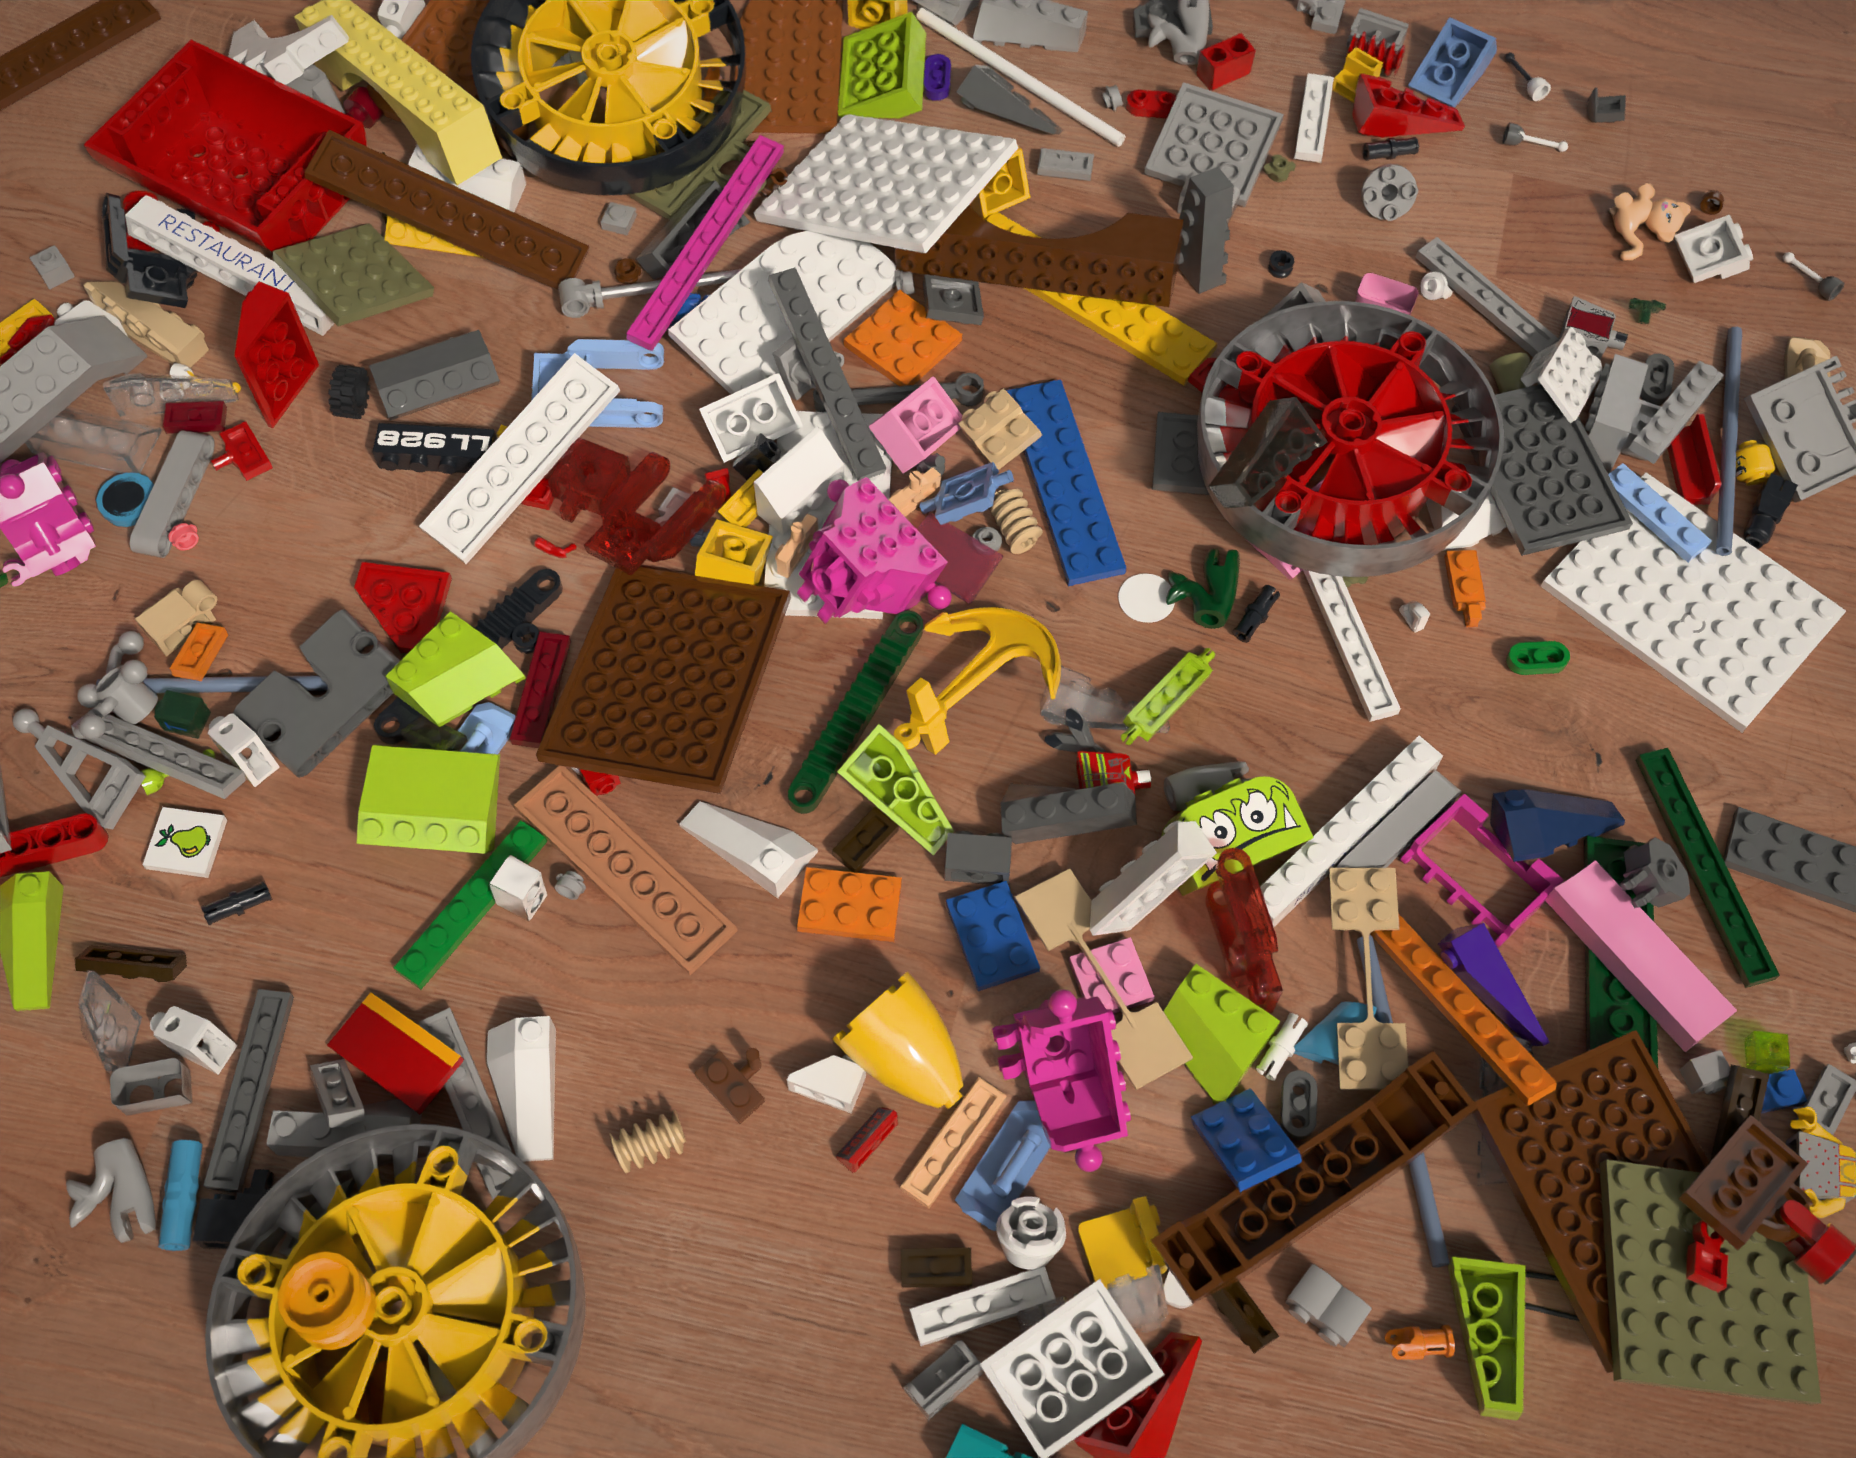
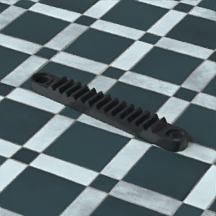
(520, 607)

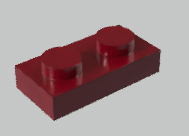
(195, 417)

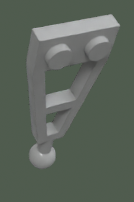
(117, 786)

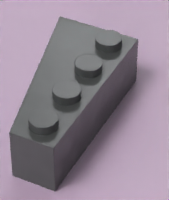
(1205, 229)

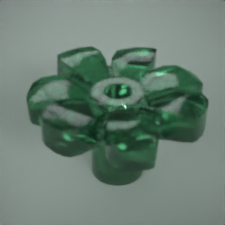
(1646, 308)

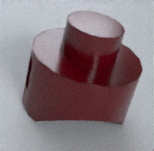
(361, 107)

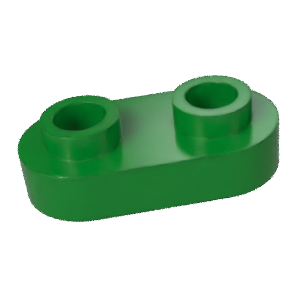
(1535, 657)

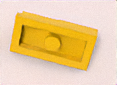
(742, 506)

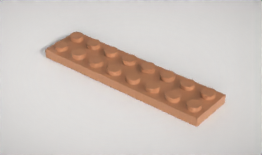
(626, 869)

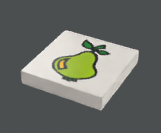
(185, 842)

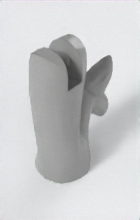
(1195, 23)
(1191, 782)
(116, 1167)

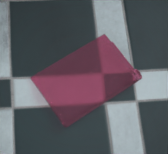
(968, 559)

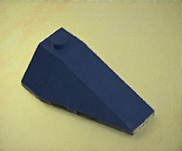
(1538, 821)

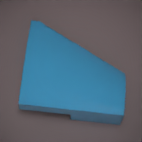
(1322, 1040)

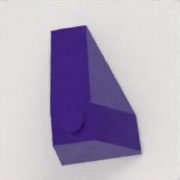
(1483, 969)

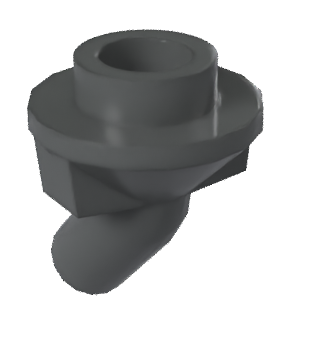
(935, 461)

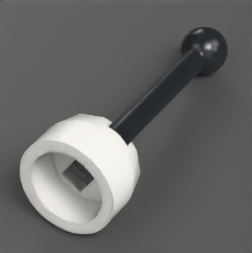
(1537, 87)

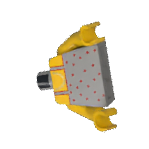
(1831, 1166)

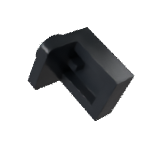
(759, 456)

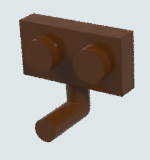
(732, 1085)

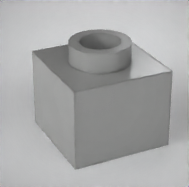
(52, 267)
(1706, 1073)

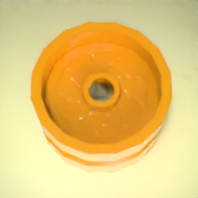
(327, 1300)

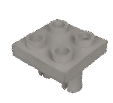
(793, 369)

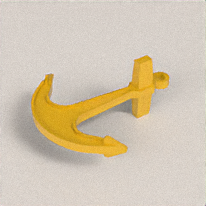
(1011, 636)

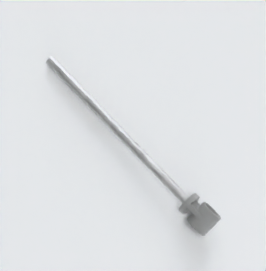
(578, 297)

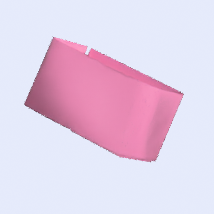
(1379, 289)

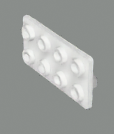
(1565, 372)

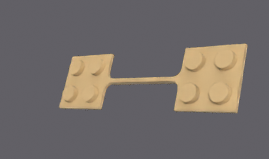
(1146, 1038)
(1369, 1051)

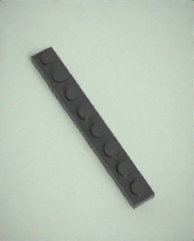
(826, 374)

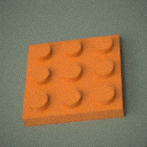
(902, 340)

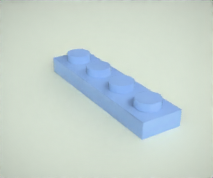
(1658, 514)

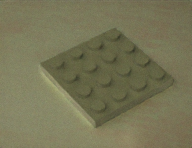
(353, 274)

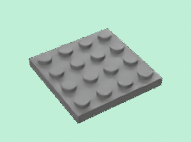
(1214, 132)

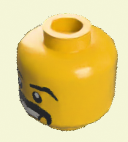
(1753, 463)

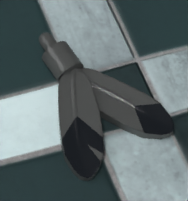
(1080, 740)

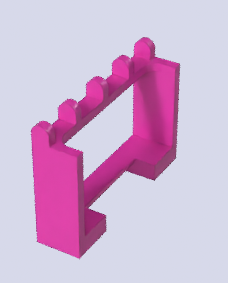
(1472, 818)

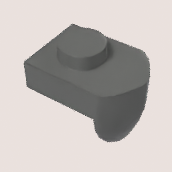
(1606, 108)

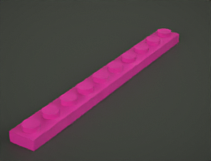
(704, 243)

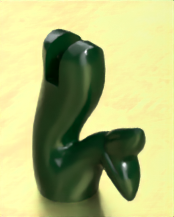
(1214, 608)

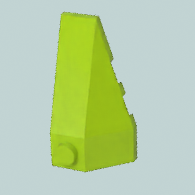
(894, 784)
(30, 936)

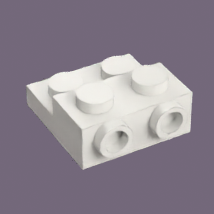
(1714, 249)

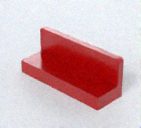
(1694, 463)

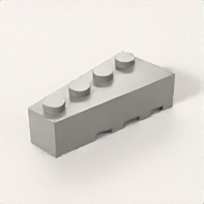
(1614, 407)

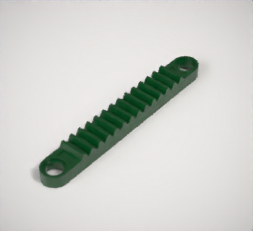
(855, 712)

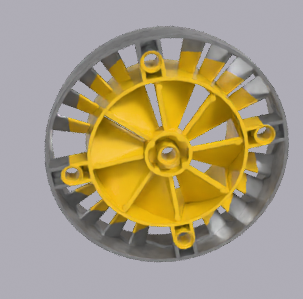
(432, 1256)

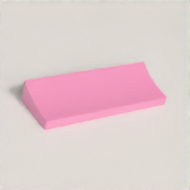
(1640, 956)

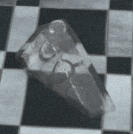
(146, 394)
(1098, 707)
(107, 1023)

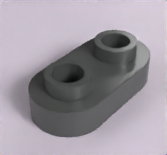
(1658, 384)
(1298, 1106)

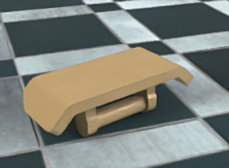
(1804, 354)

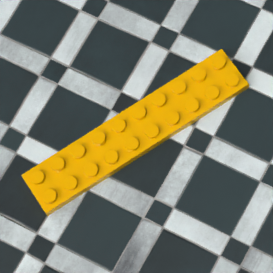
(1135, 327)

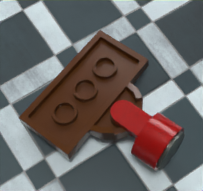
(1754, 1190)

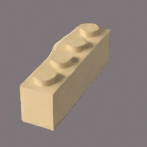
(150, 324)

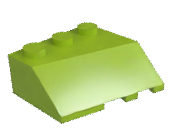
(451, 671)
(1219, 1031)

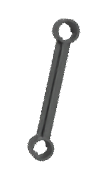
(897, 393)

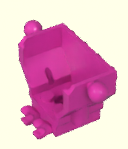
(41, 519)
(870, 557)
(1071, 1075)

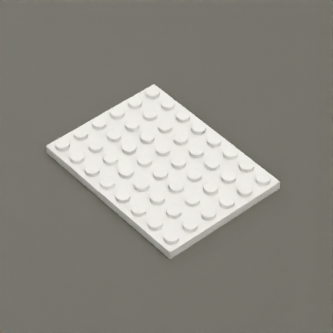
(886, 182)
(1753, 609)

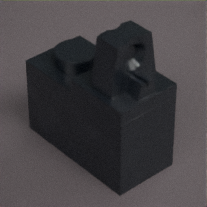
(223, 1215)

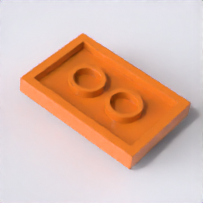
(849, 904)

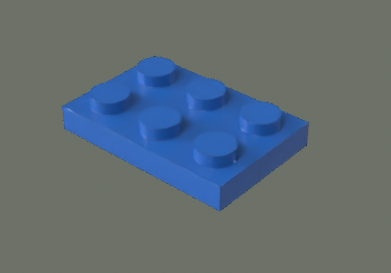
(992, 936)
(1246, 1139)

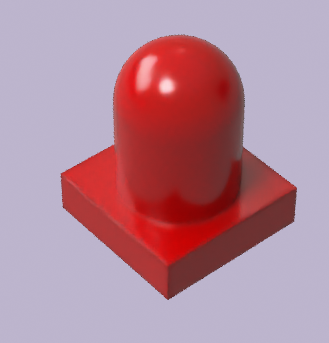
(722, 477)

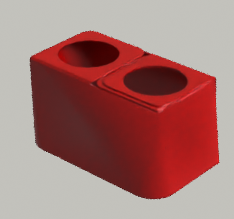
(1230, 68)

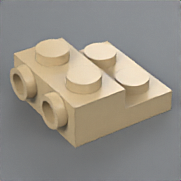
(999, 428)

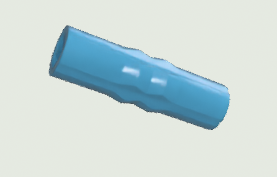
(180, 1195)

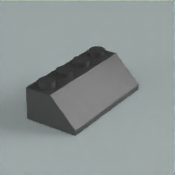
(434, 375)

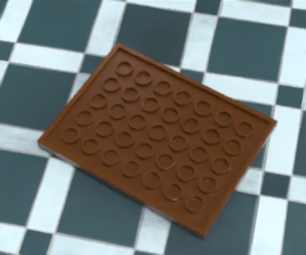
(666, 679)
(1550, 1152)

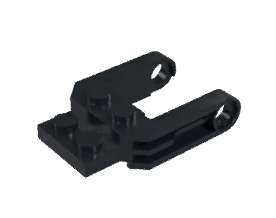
(146, 274)

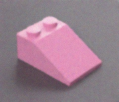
(917, 425)

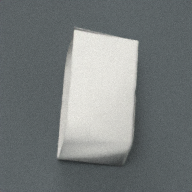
(523, 885)

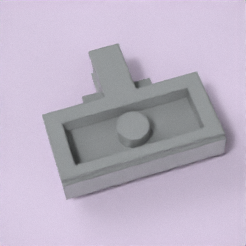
(1325, 13)

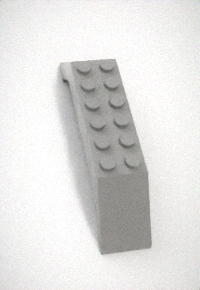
(55, 372)

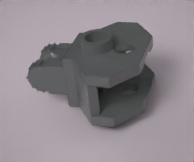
(1654, 874)

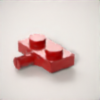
(243, 452)

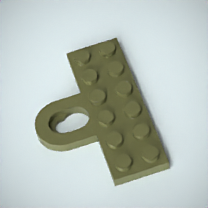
(671, 197)

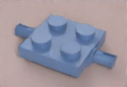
(966, 493)

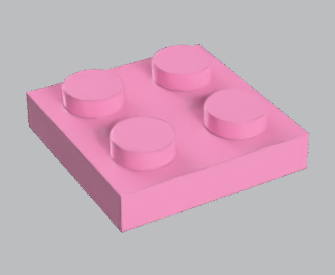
(1123, 970)

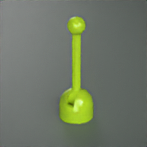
(154, 779)

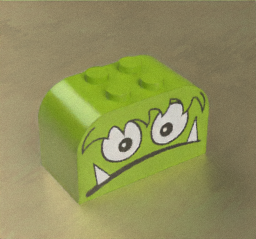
(1249, 816)

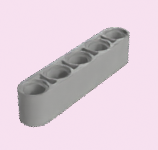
(172, 493)
(1403, 824)

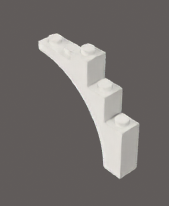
(287, 55)

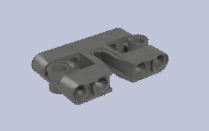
(316, 725)

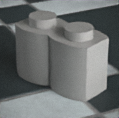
(1327, 1306)

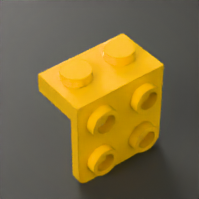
(1121, 1242)

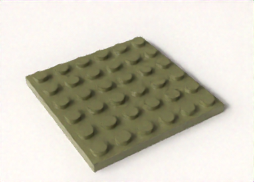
(1682, 1335)

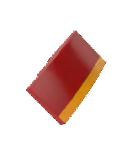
(395, 1053)

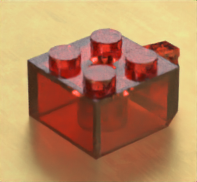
(587, 477)

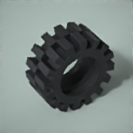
(349, 391)

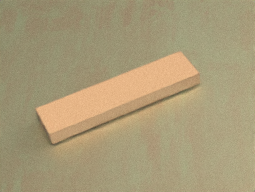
(953, 1142)

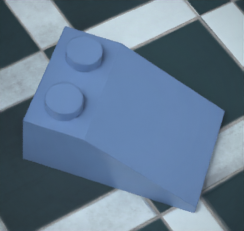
(1454, 63)

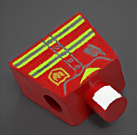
(1109, 768)

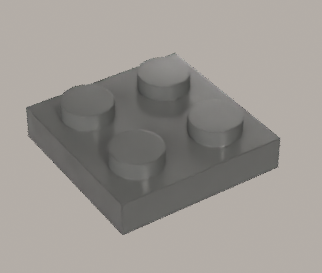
(952, 300)

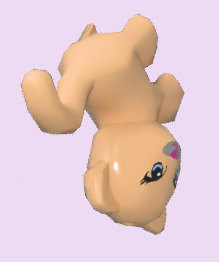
(1661, 217)

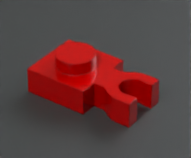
(1705, 1261)

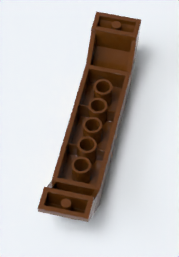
(1334, 1172)

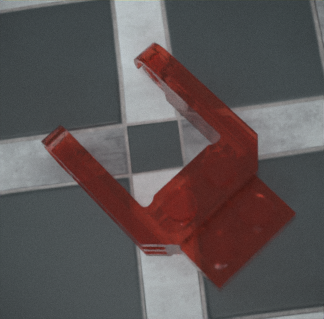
(631, 538)
(1245, 931)

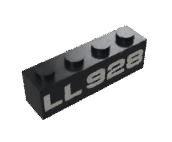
(430, 447)

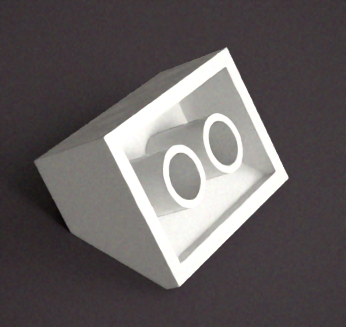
(747, 413)
(797, 481)

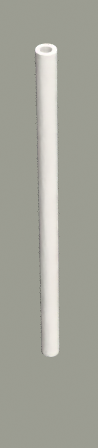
(1021, 77)

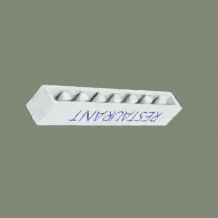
(217, 256)
(1348, 828)

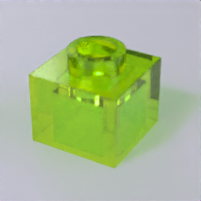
(1759, 1055)

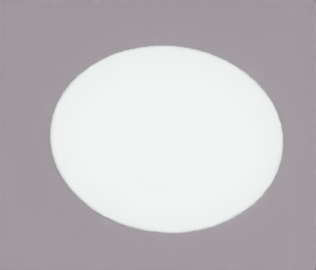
(1145, 598)

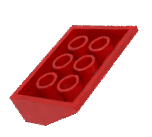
(273, 350)

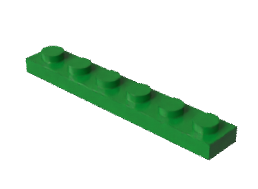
(465, 908)

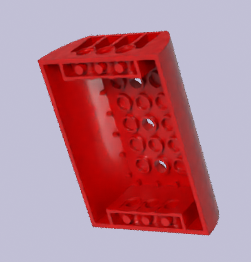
(242, 127)

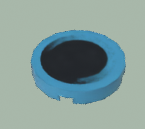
(123, 498)

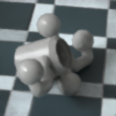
(117, 691)

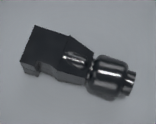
(1768, 510)

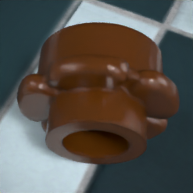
(627, 271)

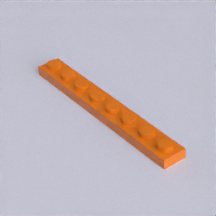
(1466, 1013)

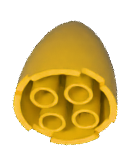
(905, 1046)

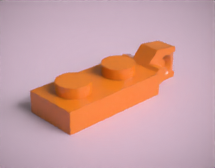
(1466, 584)

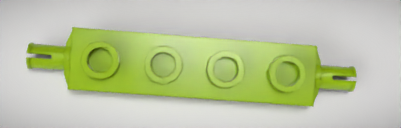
(1167, 696)

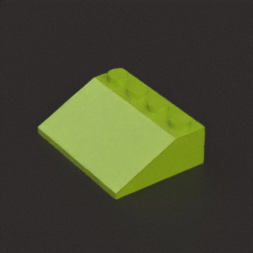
(883, 69)
(429, 799)

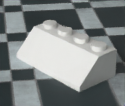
(498, 183)
(1150, 878)

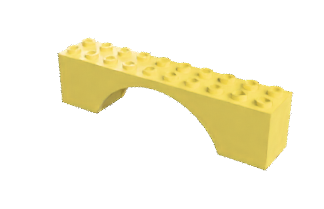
(436, 111)

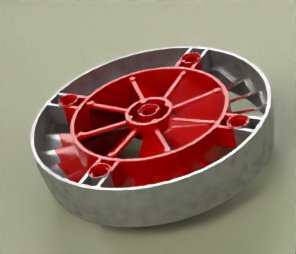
(1382, 426)

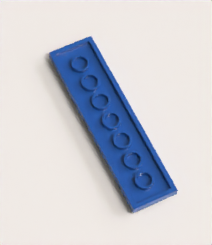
(1068, 487)

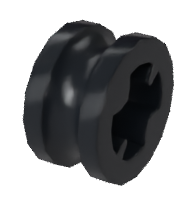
(1283, 257)
(518, 634)

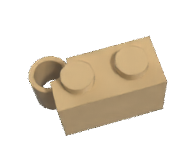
(175, 616)

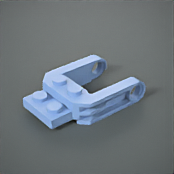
(607, 355)

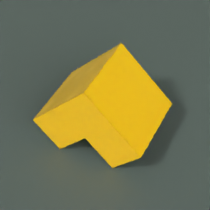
(1356, 62)

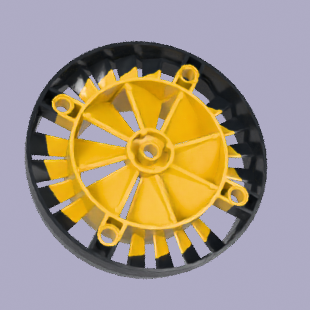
(652, 78)

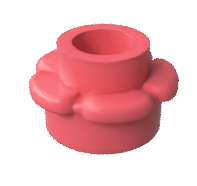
(183, 536)

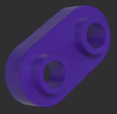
(937, 77)

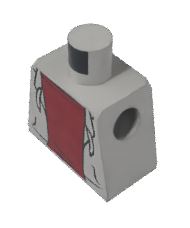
(1594, 325)

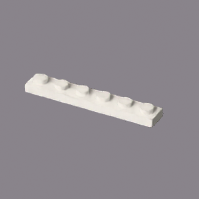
(1354, 645)

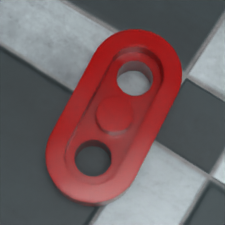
(1150, 103)

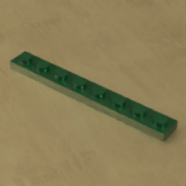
(1707, 868)

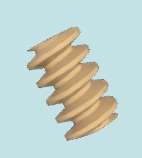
(1015, 520)
(648, 1142)

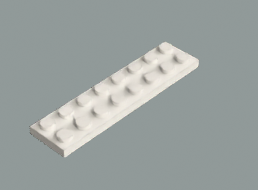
(519, 458)

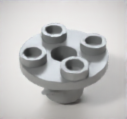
(1389, 192)

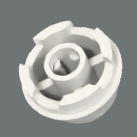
(1030, 1233)

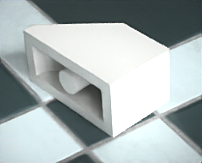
(830, 1081)

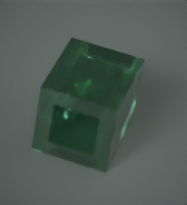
(182, 714)

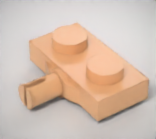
(920, 489)
(793, 551)

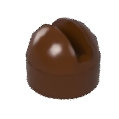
(1712, 202)

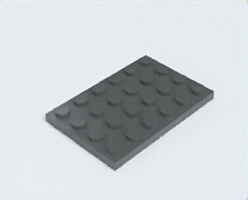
(1550, 476)

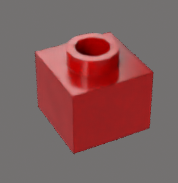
(599, 782)

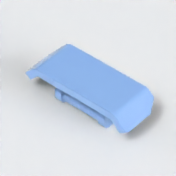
(487, 728)

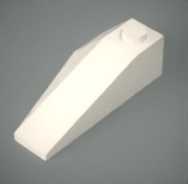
(1484, 523)
(754, 847)
(524, 1079)

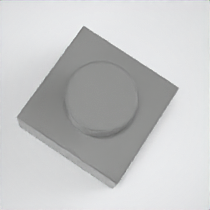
(618, 218)

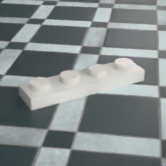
(1314, 118)
(981, 1306)

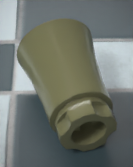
(1509, 370)

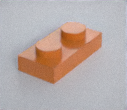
(199, 651)

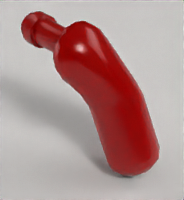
(549, 548)

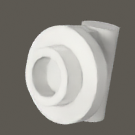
(1435, 286)

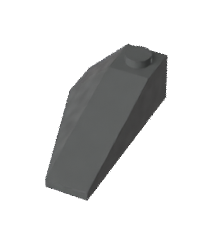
(994, 94)

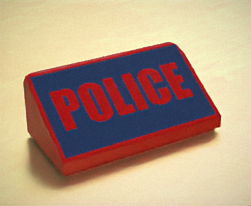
(867, 1138)

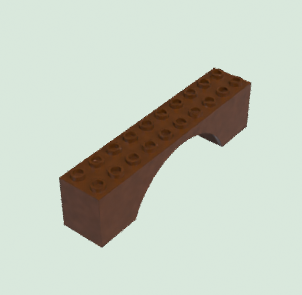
(1123, 262)

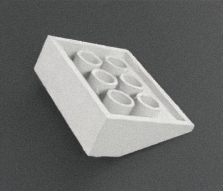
(1071, 1370)

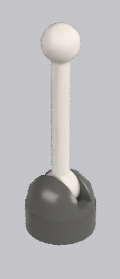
(1515, 134)
(1828, 287)

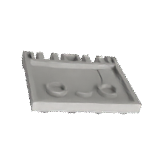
(1808, 428)

